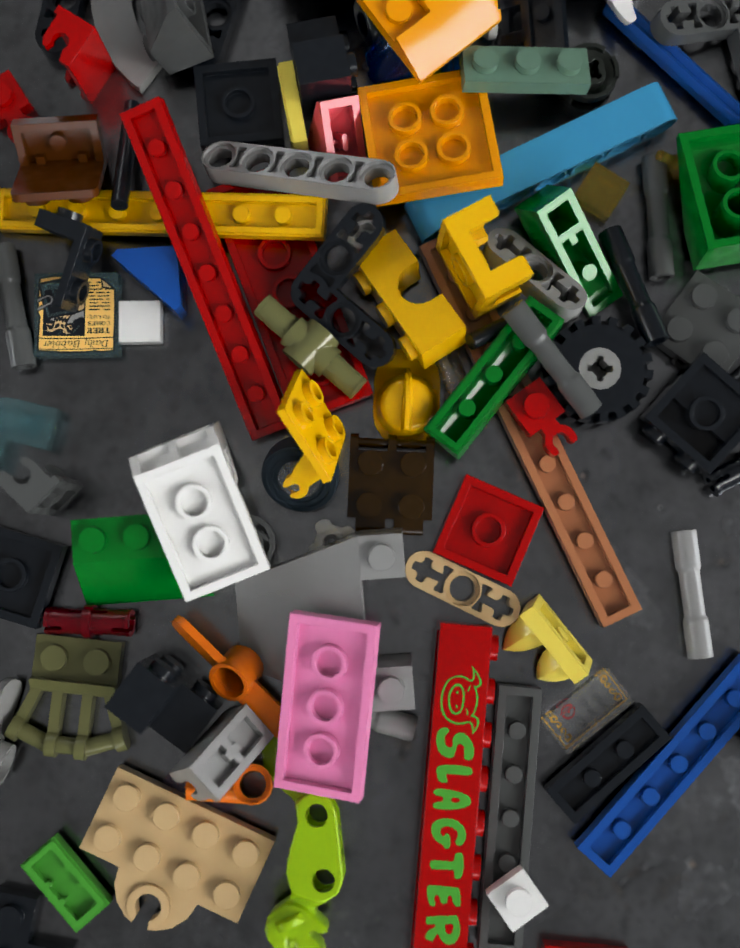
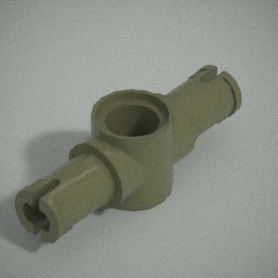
(310, 346)

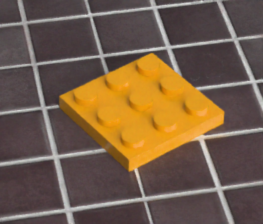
(432, 136)

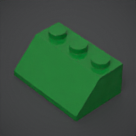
(121, 561)

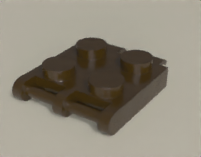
(391, 483)

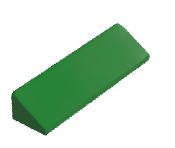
(487, 385)

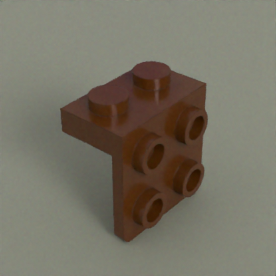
(58, 159)

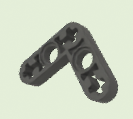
(694, 29)

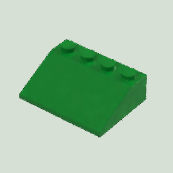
(710, 194)

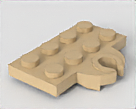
(174, 850)

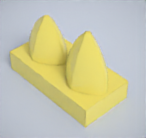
(563, 653)

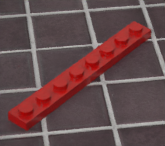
(205, 265)

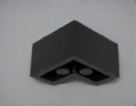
(321, 62)
(165, 700)

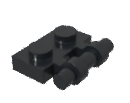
(542, 23)

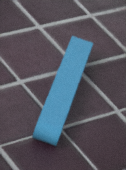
(558, 155)

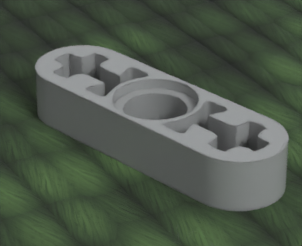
(506, 245)

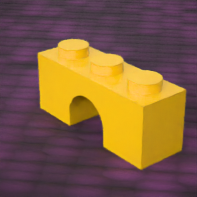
(426, 329)

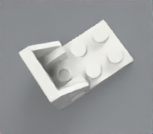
(199, 511)

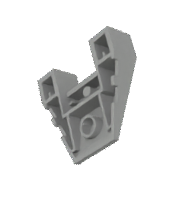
(332, 584)

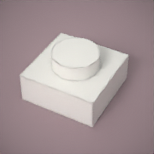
(516, 898)

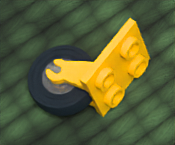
(304, 468)

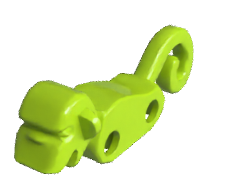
(314, 847)

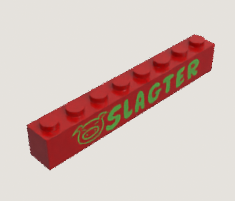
(453, 785)

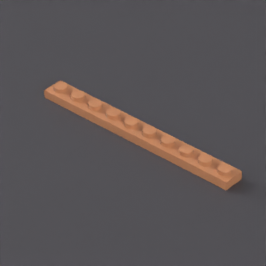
(552, 481)

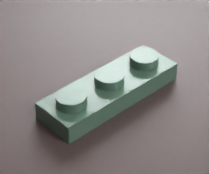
(524, 70)

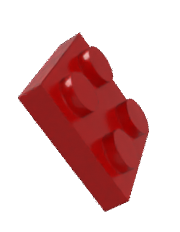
(488, 530)

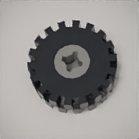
(616, 351)

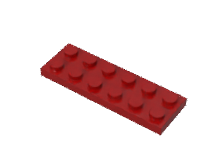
(271, 269)

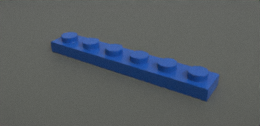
(665, 774)

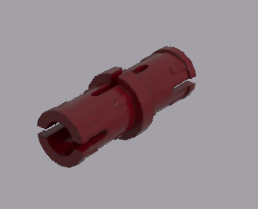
(89, 621)

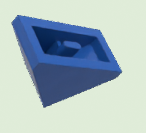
(159, 273)

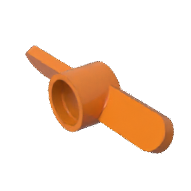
(235, 674)

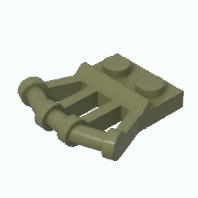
(76, 667)

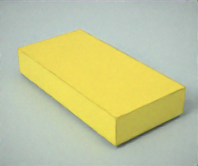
(292, 105)

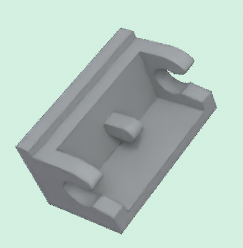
(222, 753)

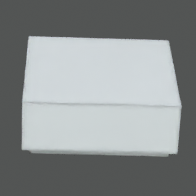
(141, 322)

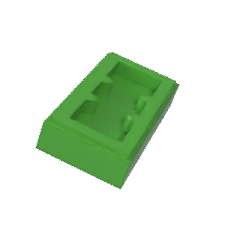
(67, 882)

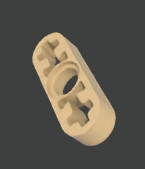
(495, 591)

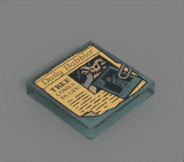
(83, 334)

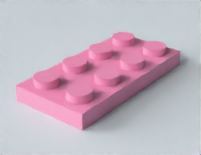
(326, 705)

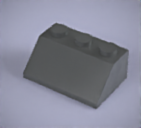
(175, 33)

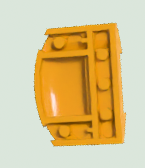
(431, 31)

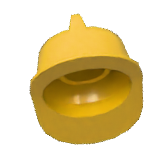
(405, 397)

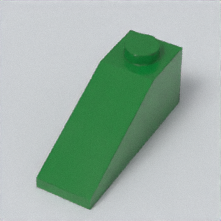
(565, 237)

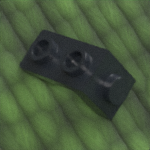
(83, 254)

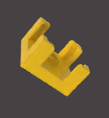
(458, 247)

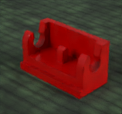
(85, 54)

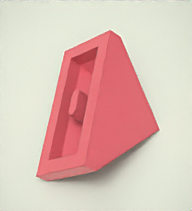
(337, 129)

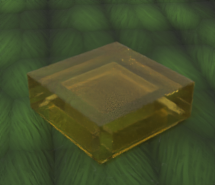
(601, 191)

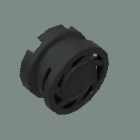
(603, 74)

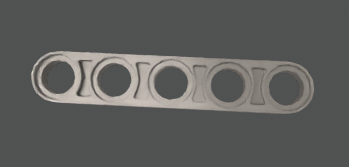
(312, 183)

